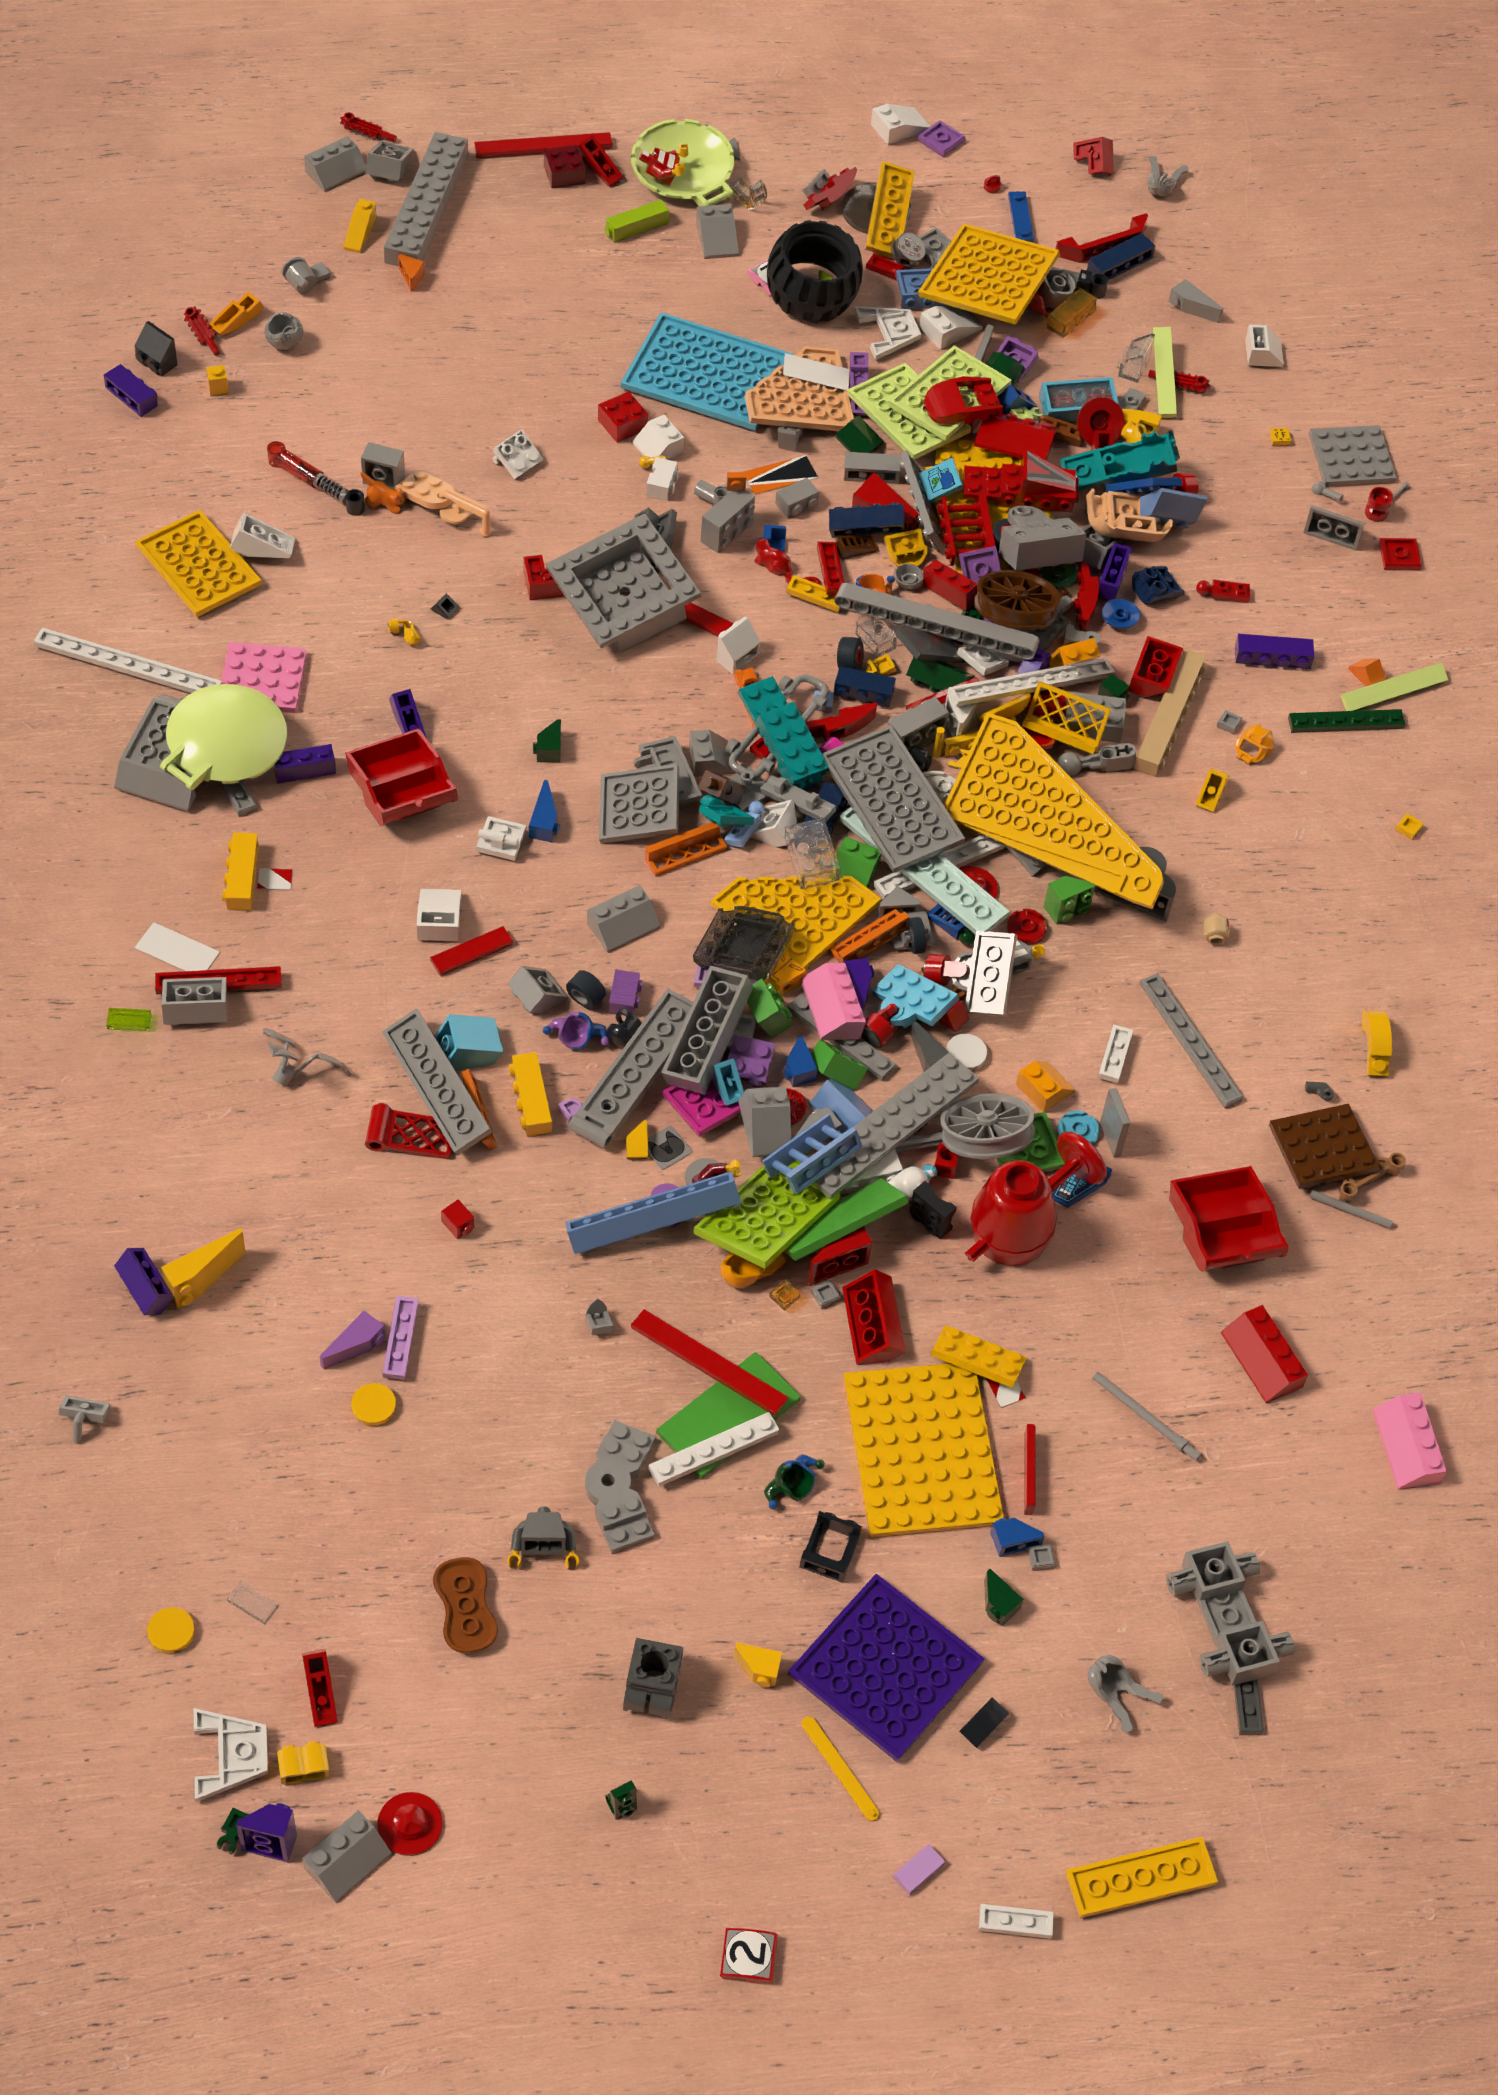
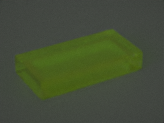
(129, 1019)

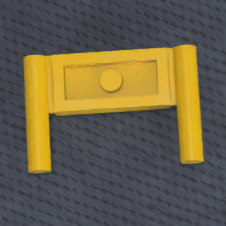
(953, 745)

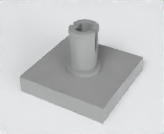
(752, 791)

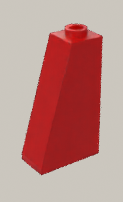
(877, 491)

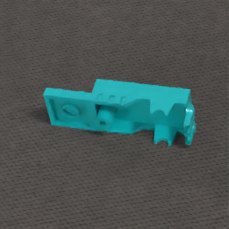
(1125, 461)
(784, 734)

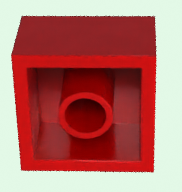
(622, 416)

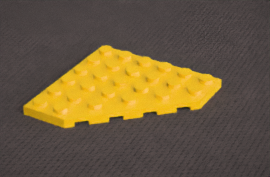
(819, 912)

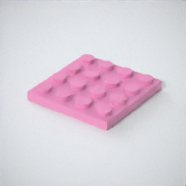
(268, 669)

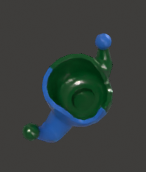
(793, 1479)

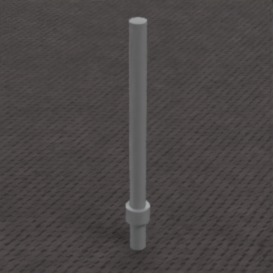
(1179, 1442)

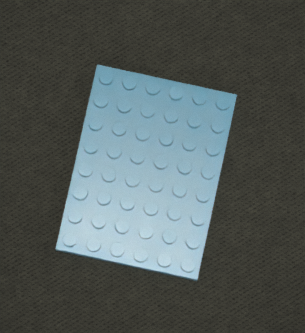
(700, 368)

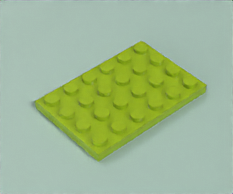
(765, 1219)

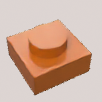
(736, 481)

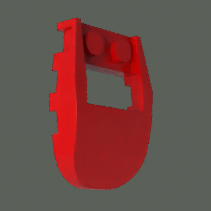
(946, 405)

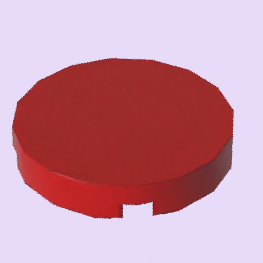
(1027, 925)

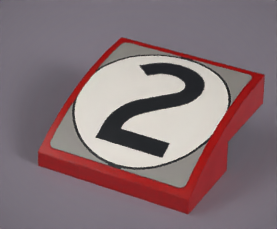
(749, 1955)

